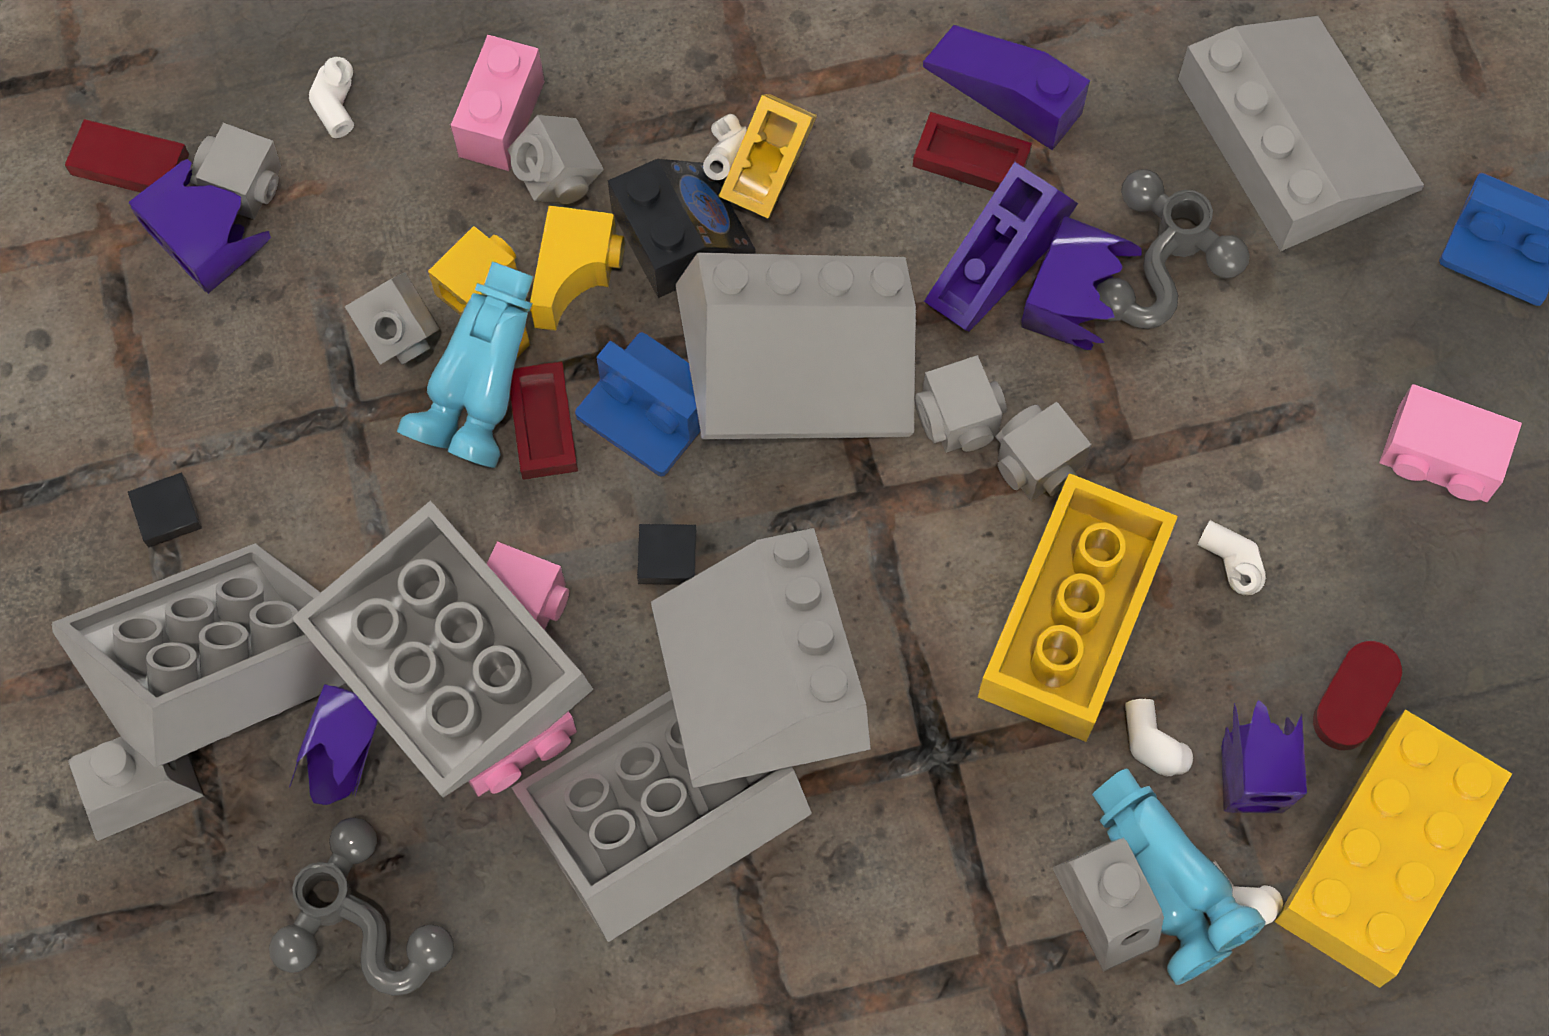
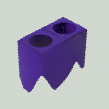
(196, 226)
(1068, 280)
(336, 744)
(1262, 764)

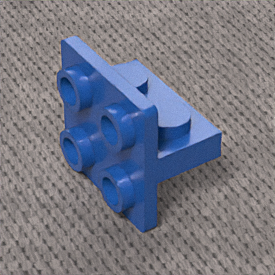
(1502, 240)
(643, 403)

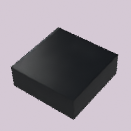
(164, 510)
(666, 553)

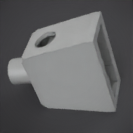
(126, 789)
(1112, 902)

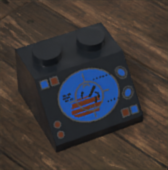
(671, 215)

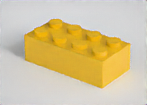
(1077, 607)
(1393, 849)

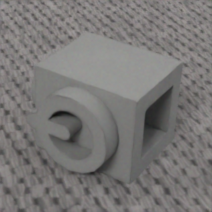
(554, 159)
(240, 165)
(393, 320)
(960, 406)
(1041, 450)

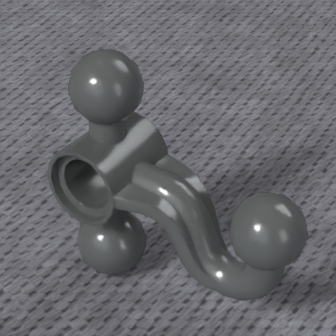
(1225, 254)
(296, 947)

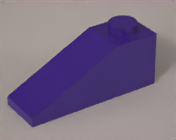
(1012, 82)
(1000, 246)

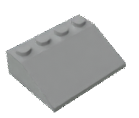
(1295, 127)
(800, 345)
(441, 651)
(198, 653)
(760, 663)
(635, 828)

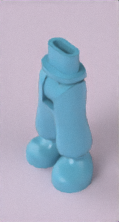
(476, 370)
(1180, 878)

